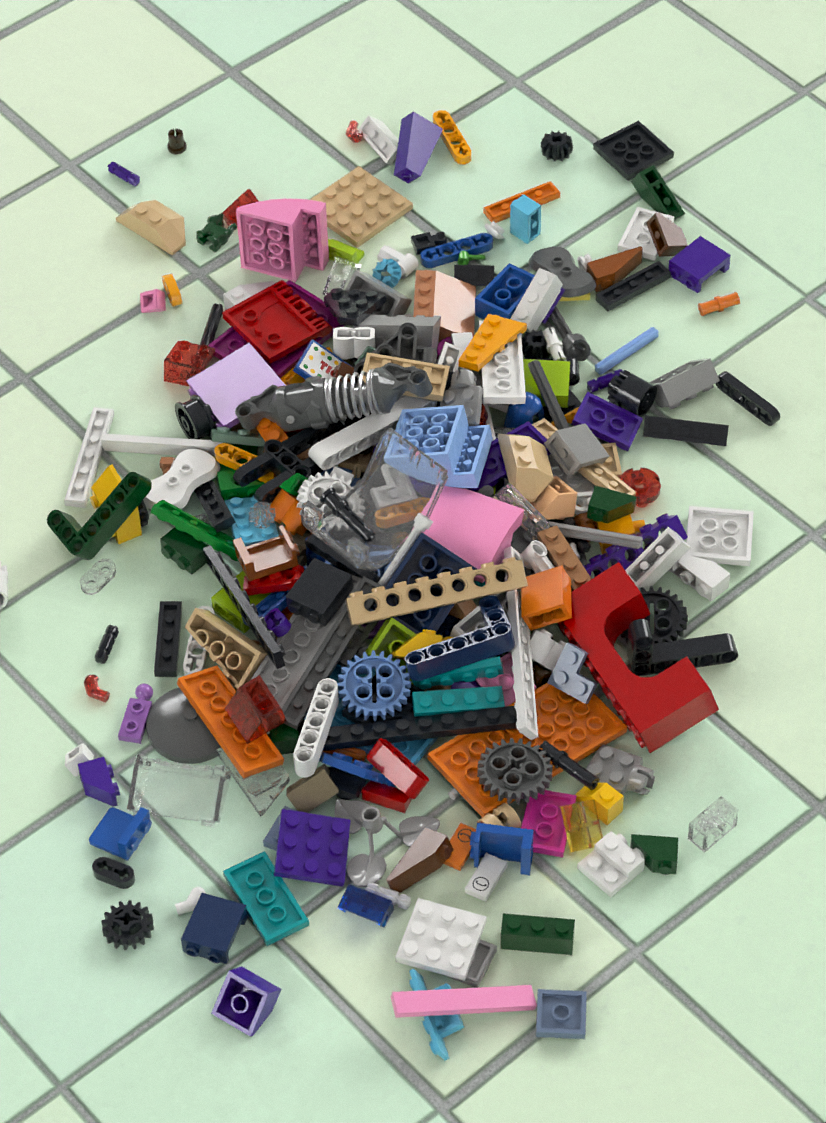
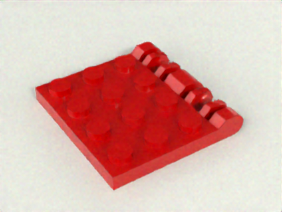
(276, 321)

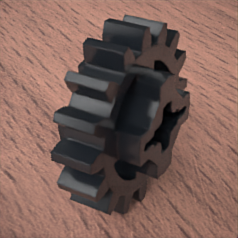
(127, 925)

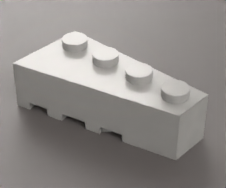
(386, 327)

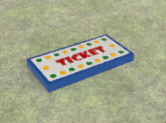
(317, 361)

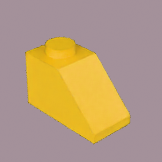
(416, 642)
(607, 801)

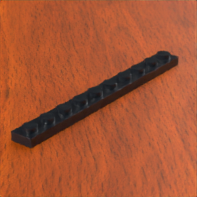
(421, 727)

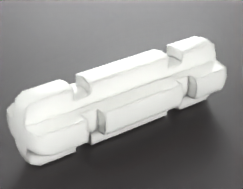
(402, 900)

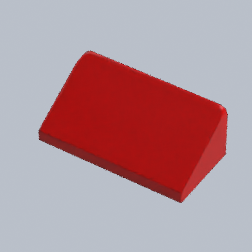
(385, 796)

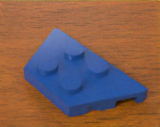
(357, 767)

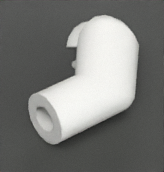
(190, 903)

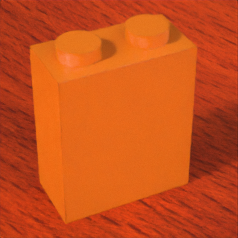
(546, 598)

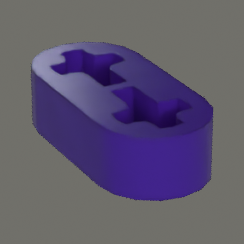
(277, 622)

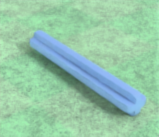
(626, 350)

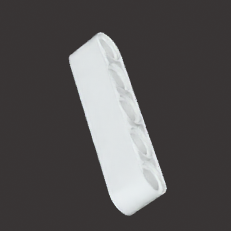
(316, 727)

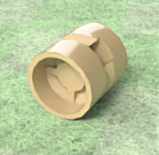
(502, 816)

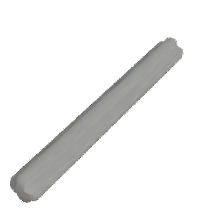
(599, 535)

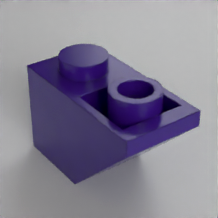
(97, 781)

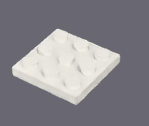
(720, 535)
(441, 939)

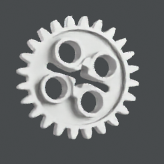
(315, 486)

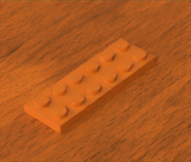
(209, 695)

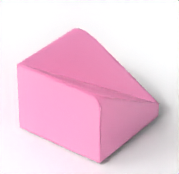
(152, 301)

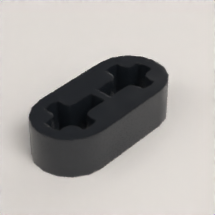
(114, 871)

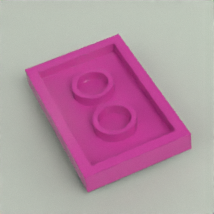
(546, 820)

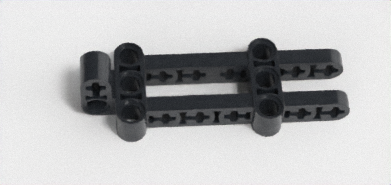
(283, 460)

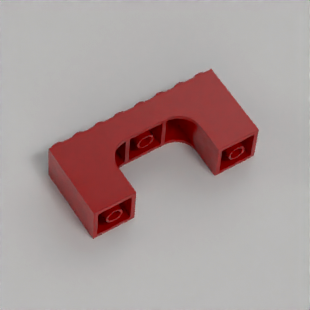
(652, 706)

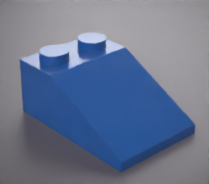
(503, 293)

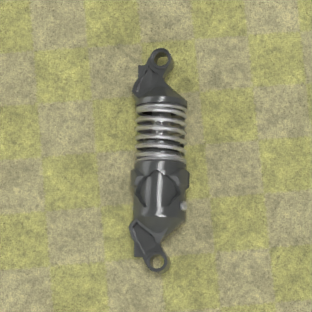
(326, 399)

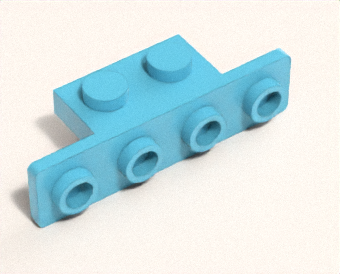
(439, 1025)

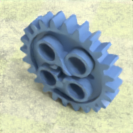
(395, 685)

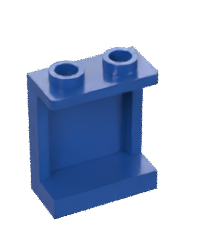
(504, 843)

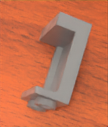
(575, 448)

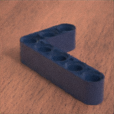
(465, 648)

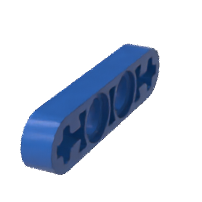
(479, 244)

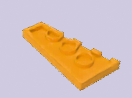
(490, 339)

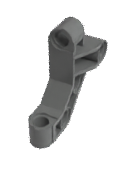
(402, 346)

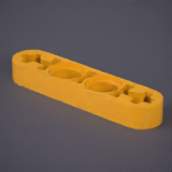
(455, 136)
(230, 451)

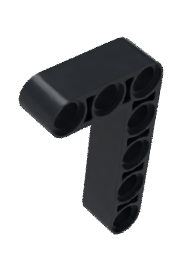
(652, 658)

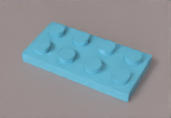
(243, 528)

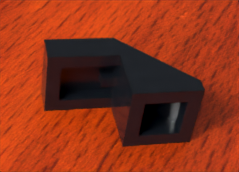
(347, 783)

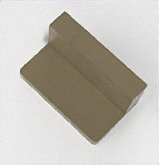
(312, 790)

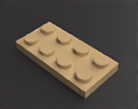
(437, 373)

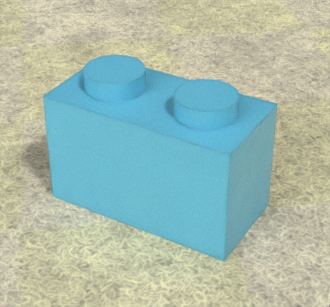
(525, 219)

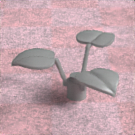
(364, 868)

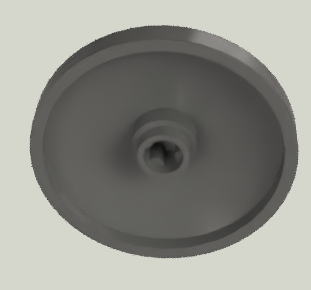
(179, 731)

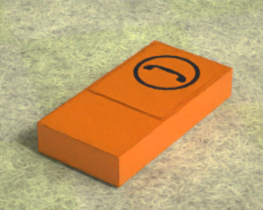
(461, 844)

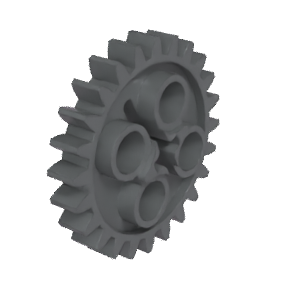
(514, 771)

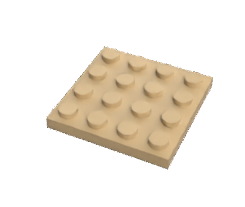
(361, 206)

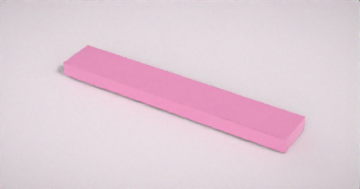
(463, 1001)

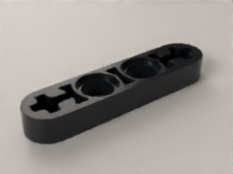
(748, 398)
(334, 558)

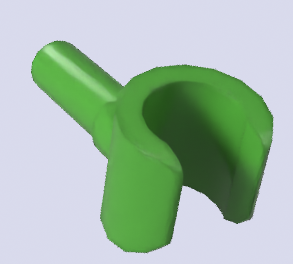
(464, 258)

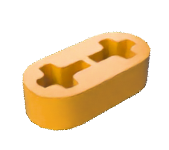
(172, 289)

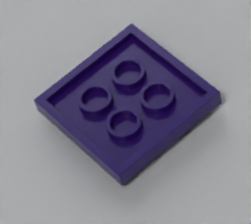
(312, 847)

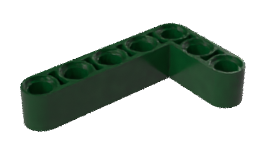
(106, 520)

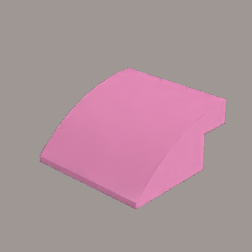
(283, 236)
(474, 526)

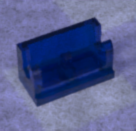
(366, 905)

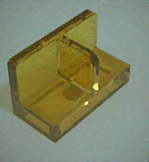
(581, 825)

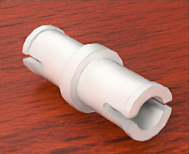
(554, 345)

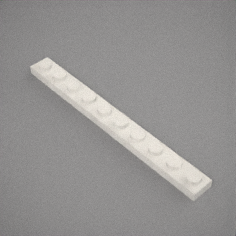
(522, 661)

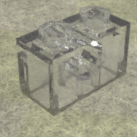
(713, 824)

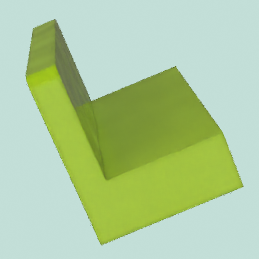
(342, 250)

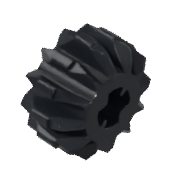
(556, 146)
(534, 345)

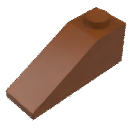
(614, 268)

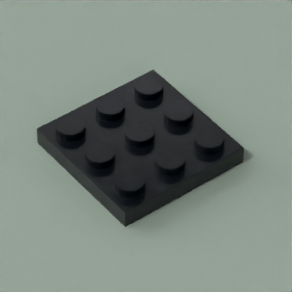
(633, 150)

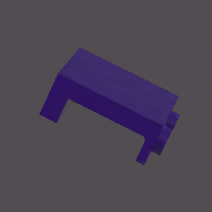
(698, 263)

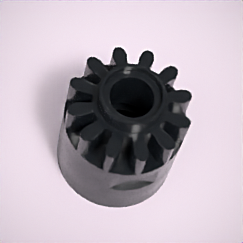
(631, 393)

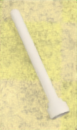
(421, 524)

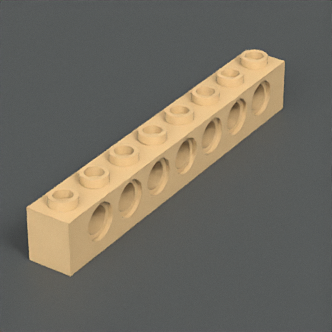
(515, 580)

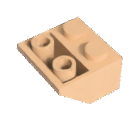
(556, 501)

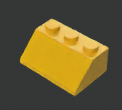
(101, 490)

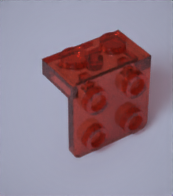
(186, 361)

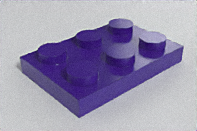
(608, 421)

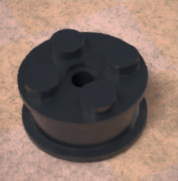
(195, 418)

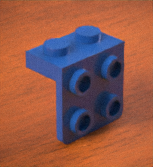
(121, 832)

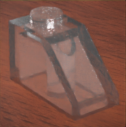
(340, 274)

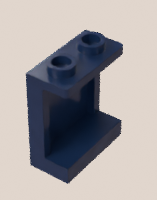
(213, 928)

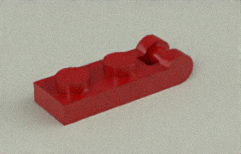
(274, 582)

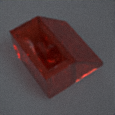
(254, 710)

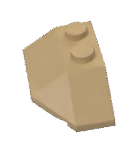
(156, 224)
(526, 464)

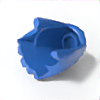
(522, 413)

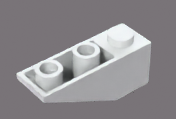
(702, 575)

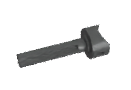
(572, 343)

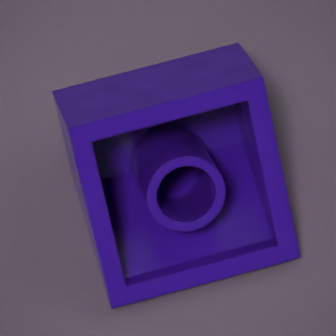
(245, 1000)

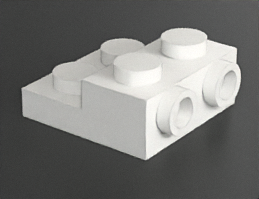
(612, 863)

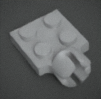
(465, 392)
(621, 770)

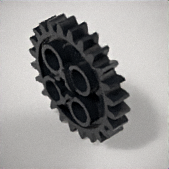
(673, 618)

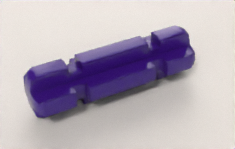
(123, 173)
(602, 381)

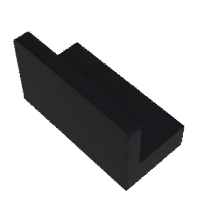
(474, 274)

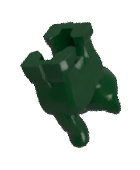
(215, 232)

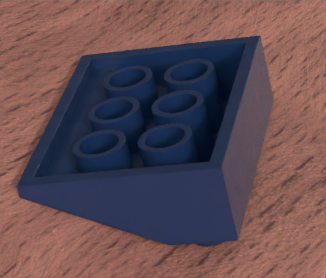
(424, 560)

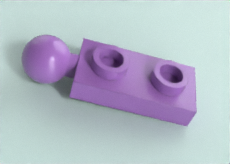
(136, 715)

